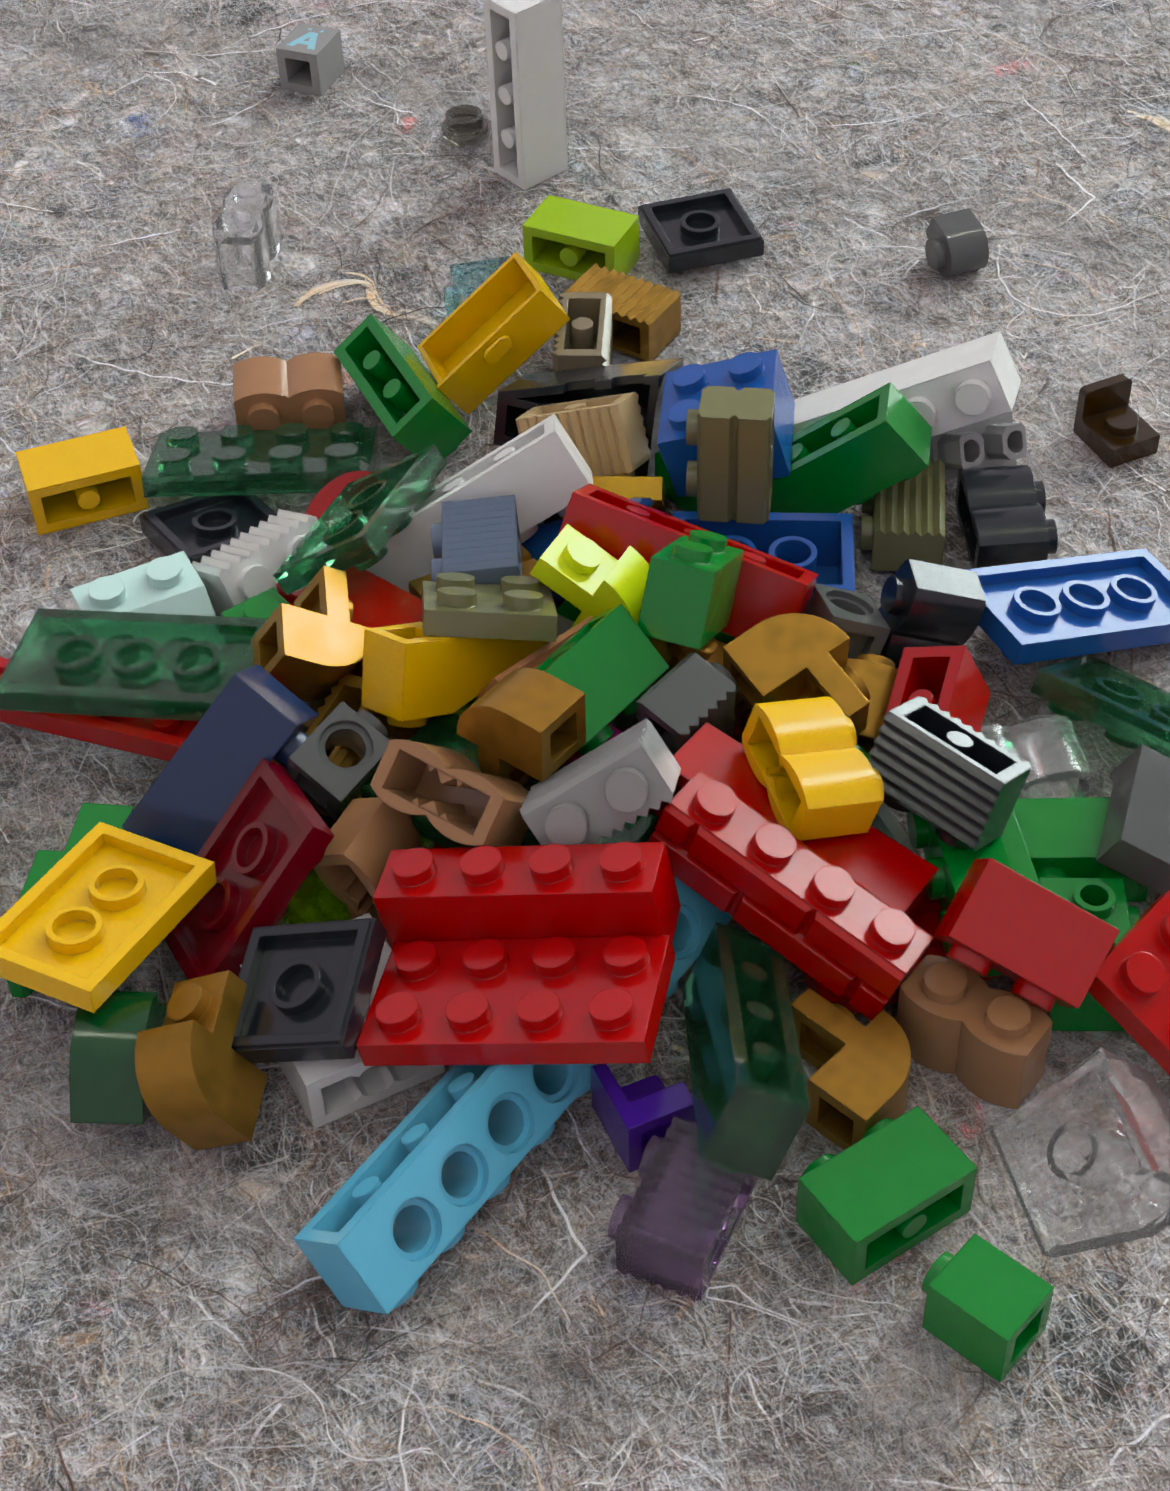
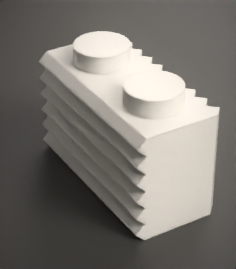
(249, 562)

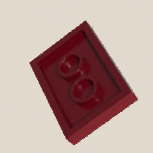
(260, 860)

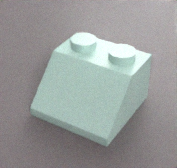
(157, 587)

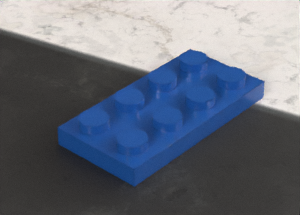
(1076, 605)

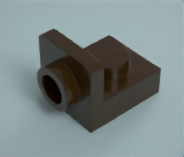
(1110, 424)

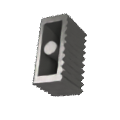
(688, 699)

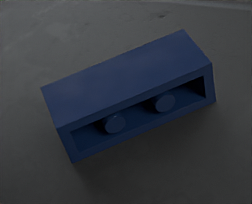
(245, 723)

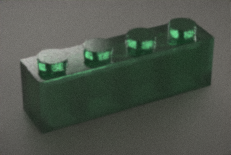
(743, 1054)

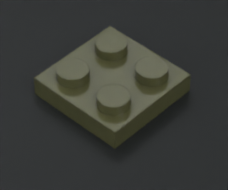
(488, 611)

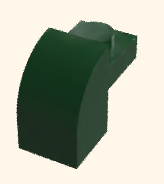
(104, 1058)

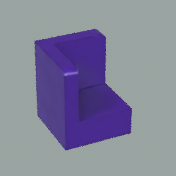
(637, 1111)

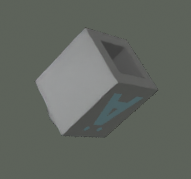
(310, 59)

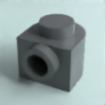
(956, 243)

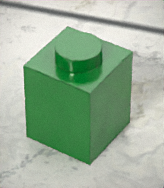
(985, 1305)

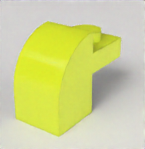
(591, 576)

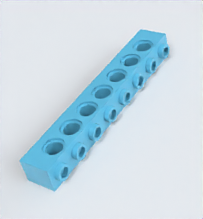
(472, 1132)

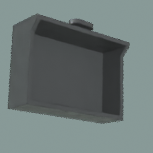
(1138, 820)

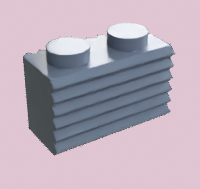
(478, 539)

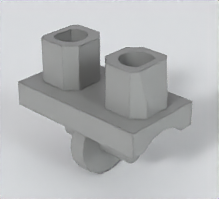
(980, 445)

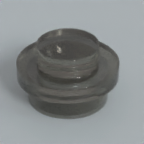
(464, 125)

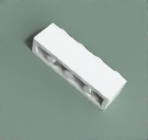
(526, 89)
(944, 387)
(535, 466)

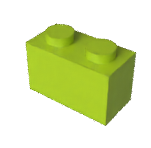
(571, 236)

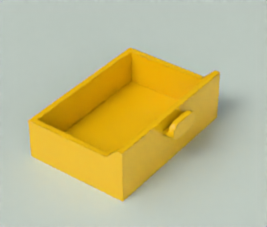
(492, 333)

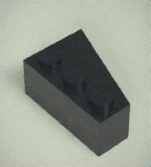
(585, 383)

